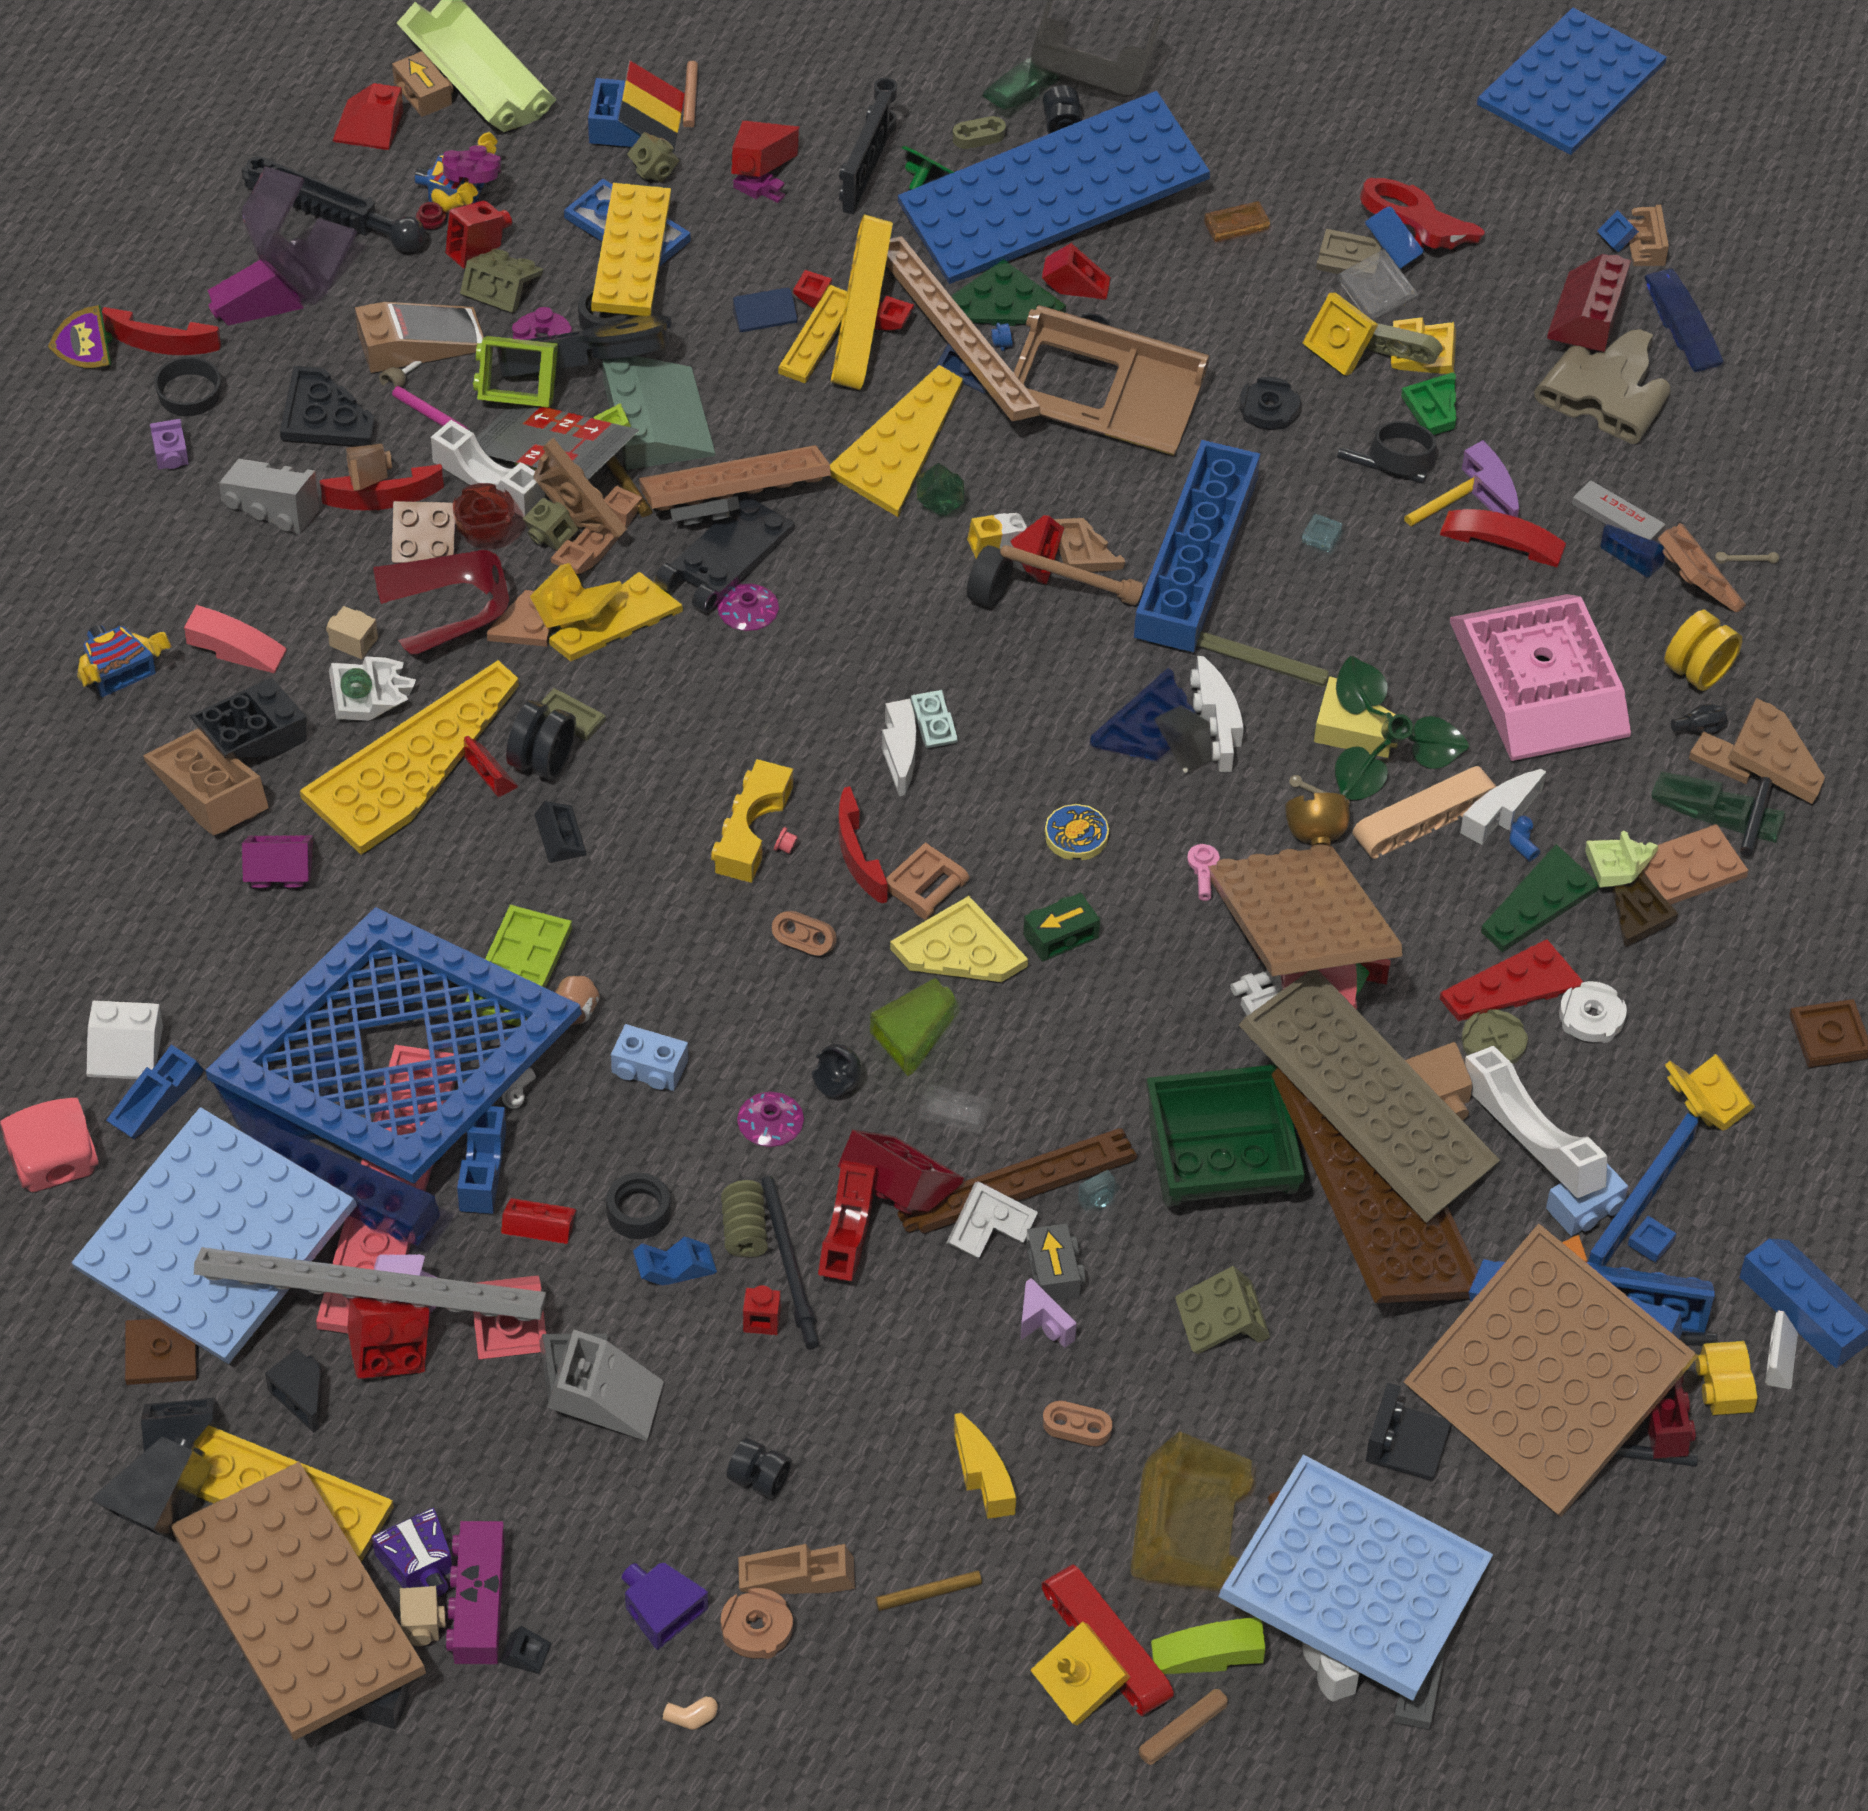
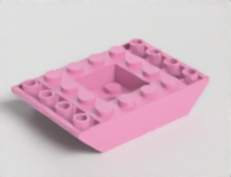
(1549, 703)

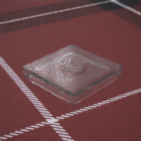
(1377, 286)

